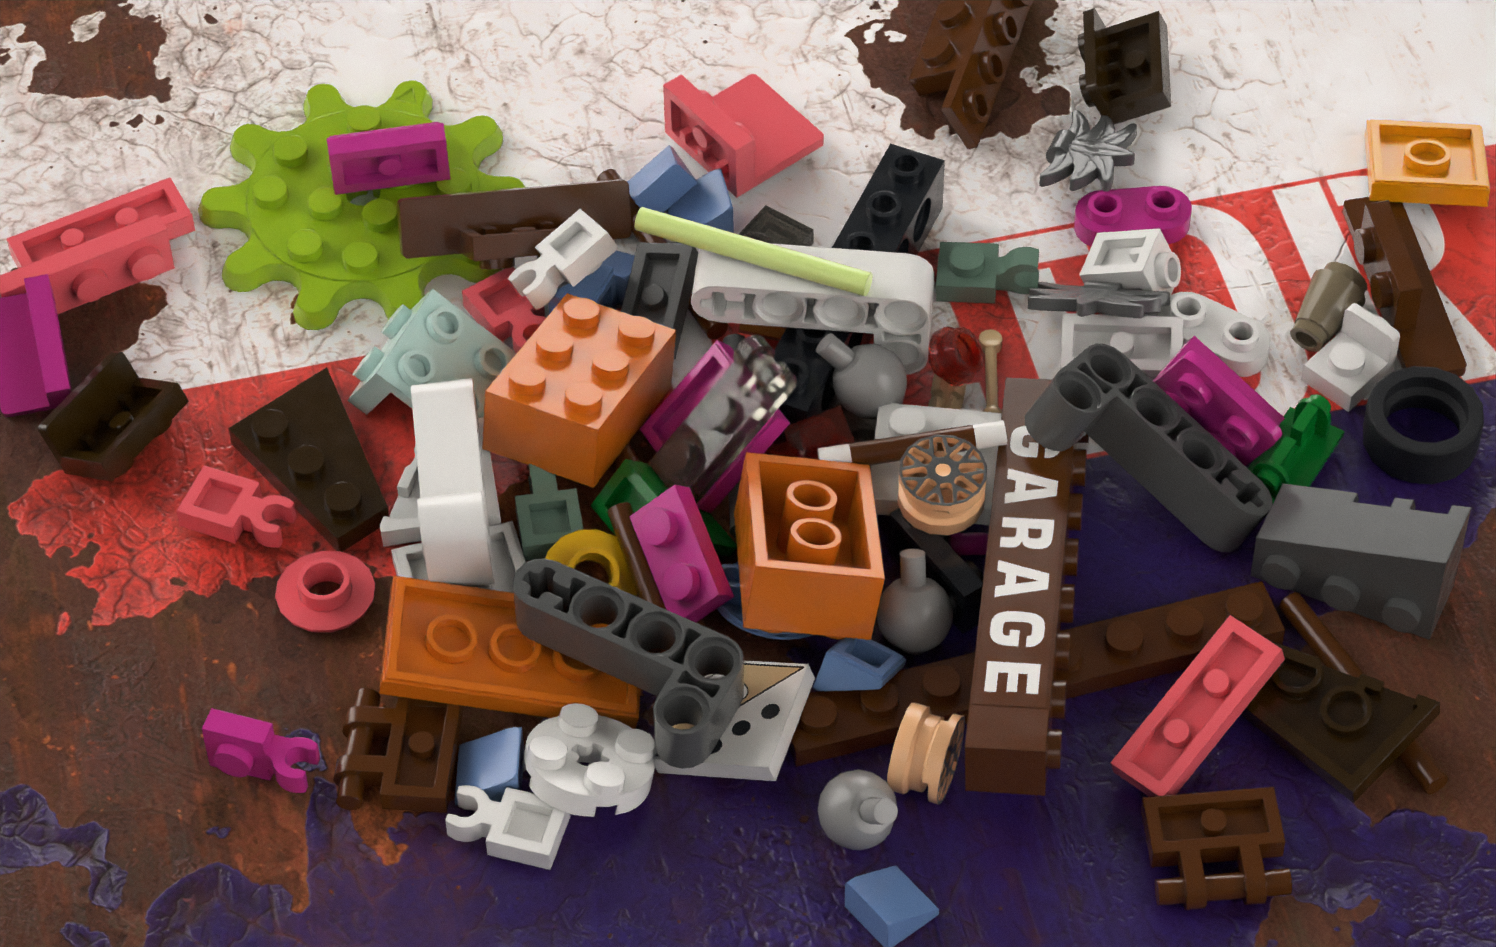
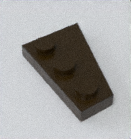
(315, 460)
(1337, 722)

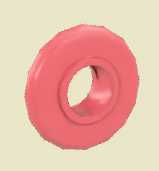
(329, 611)

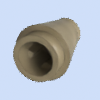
(1324, 304)

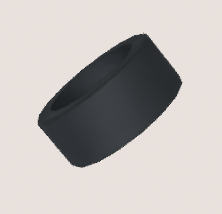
(1417, 460)

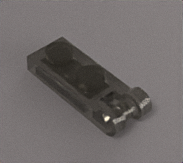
(725, 418)

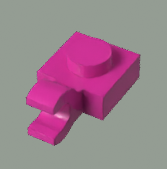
(251, 748)

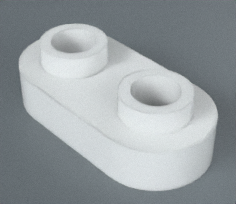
(1217, 329)

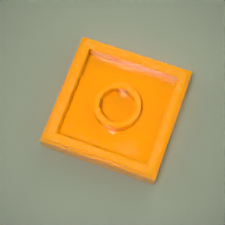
(1426, 163)

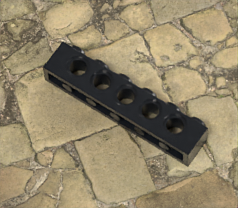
(889, 217)

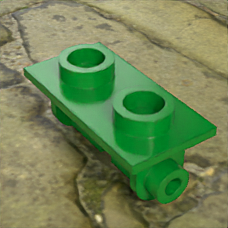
(1301, 449)

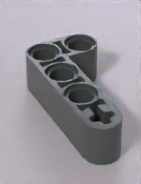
(1153, 441)
(561, 605)

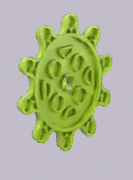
(322, 239)

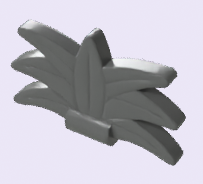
(1088, 153)
(1096, 298)

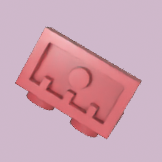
(739, 130)

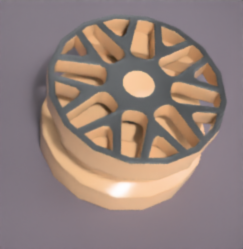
(941, 488)
(925, 752)

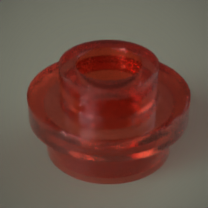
(955, 355)

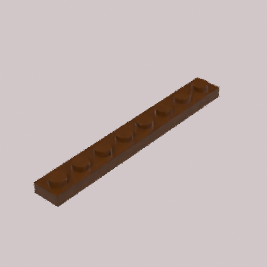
(1100, 658)

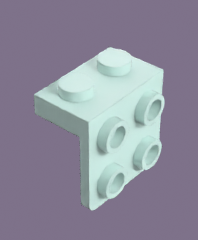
(429, 346)

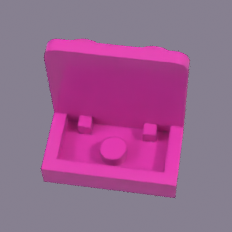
(1220, 401)

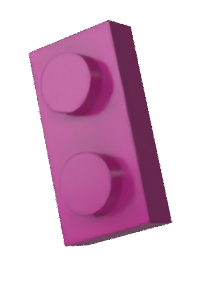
(681, 554)

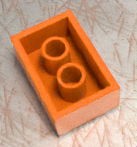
(578, 389)
(808, 547)

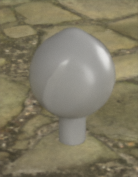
(864, 375)
(914, 609)
(857, 809)

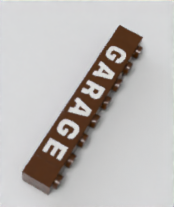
(1023, 607)

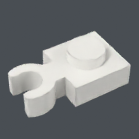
(566, 254)
(515, 829)

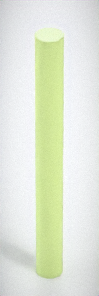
(753, 251)

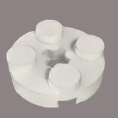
(618, 756)

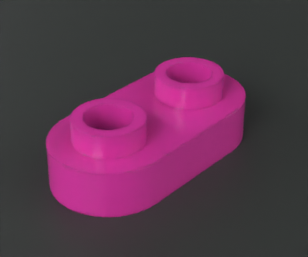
(1133, 210)

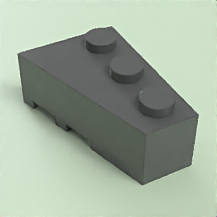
(1362, 556)

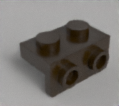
(1125, 66)
(110, 419)

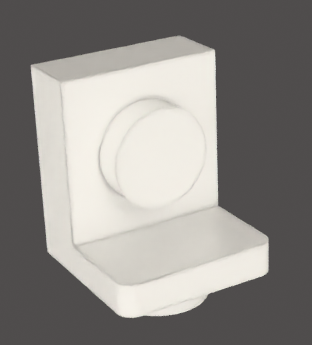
(1134, 260)
(1354, 358)

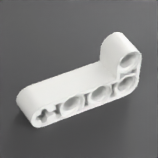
(894, 310)
(451, 484)

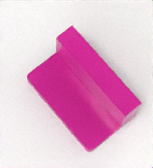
(388, 157)
(31, 351)

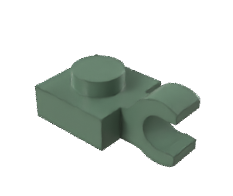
(976, 271)
(545, 514)

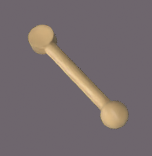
(991, 345)

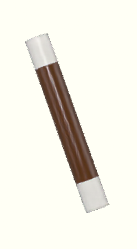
(892, 448)

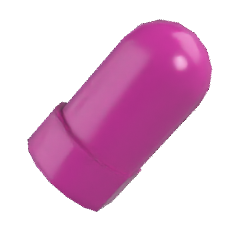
(969, 543)

